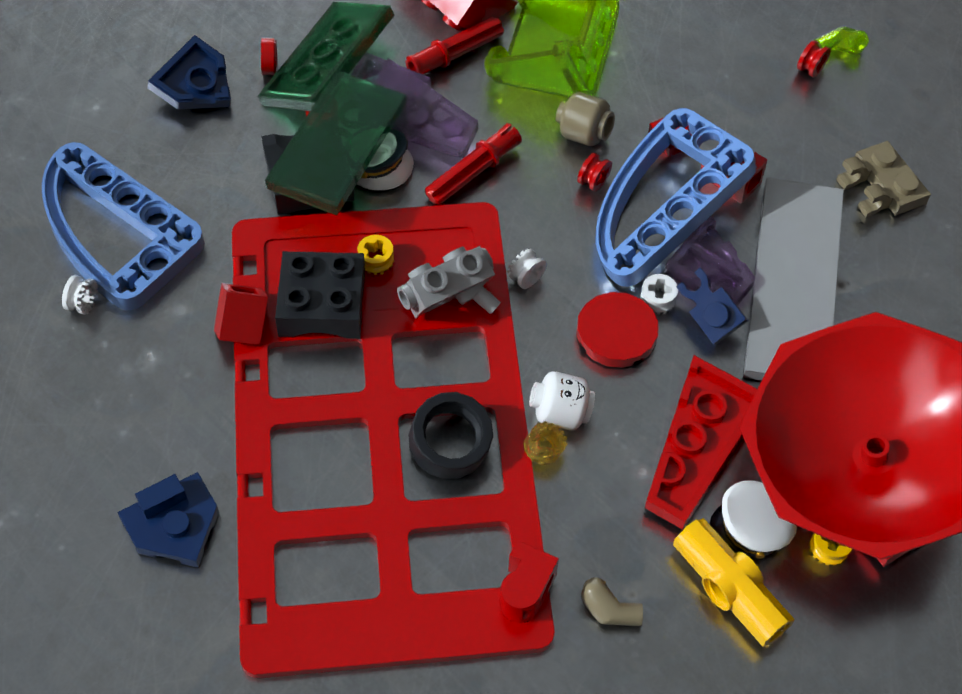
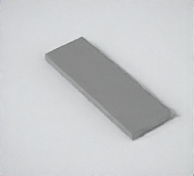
(793, 268)

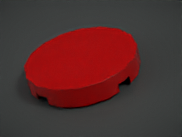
(617, 329)

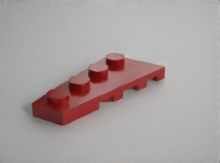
(698, 440)

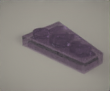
(428, 116)

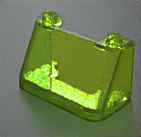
(556, 46)

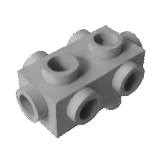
(457, 278)

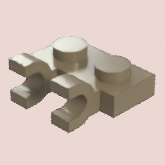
(890, 179)

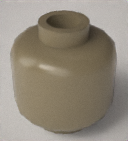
(585, 119)

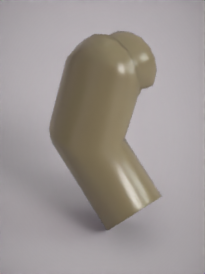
(605, 606)

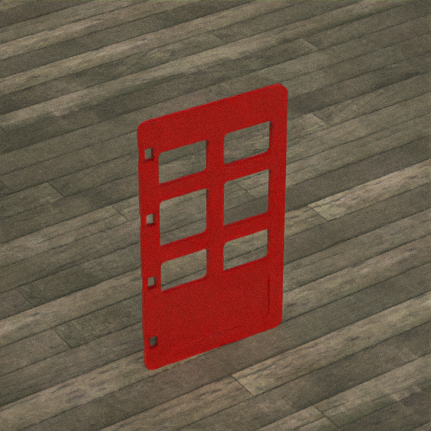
(398, 623)

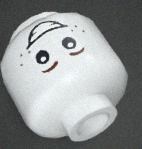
(562, 400)

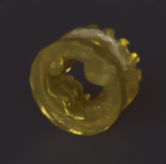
(543, 432)

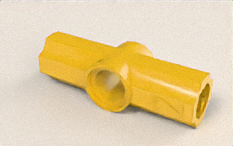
(733, 582)

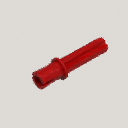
(442, 52)
(485, 155)

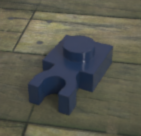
(715, 310)

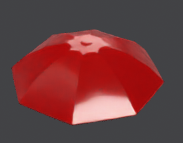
(863, 434)

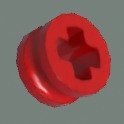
(813, 58)
(594, 172)

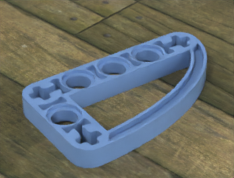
(716, 168)
(163, 237)

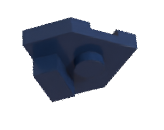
(193, 78)
(172, 519)

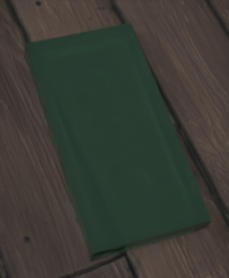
(331, 45)
(336, 142)

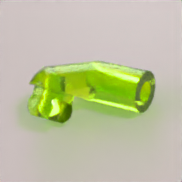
(844, 40)

